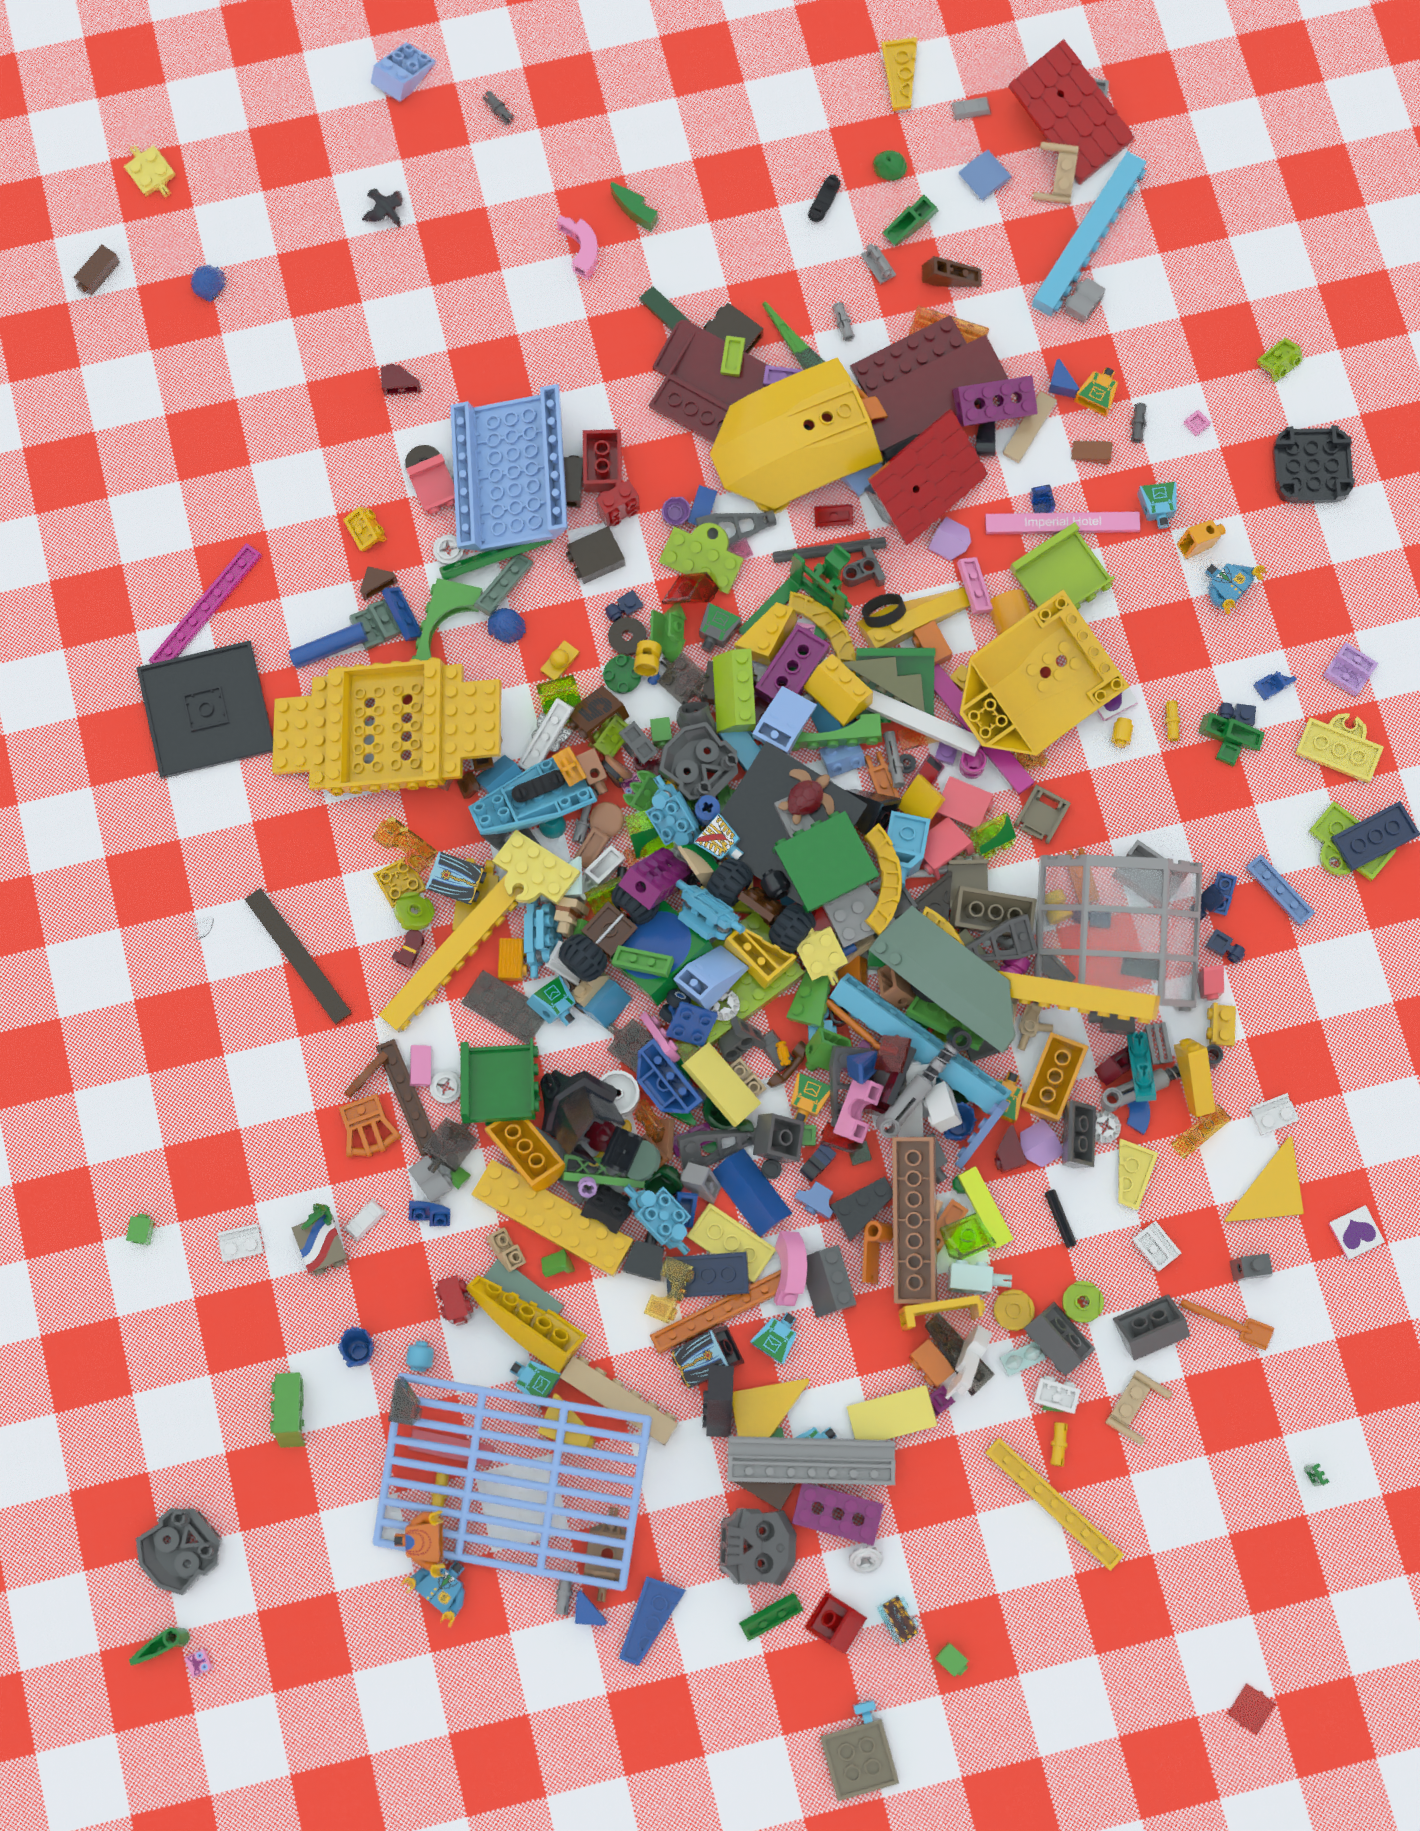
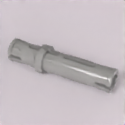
(895, 766)

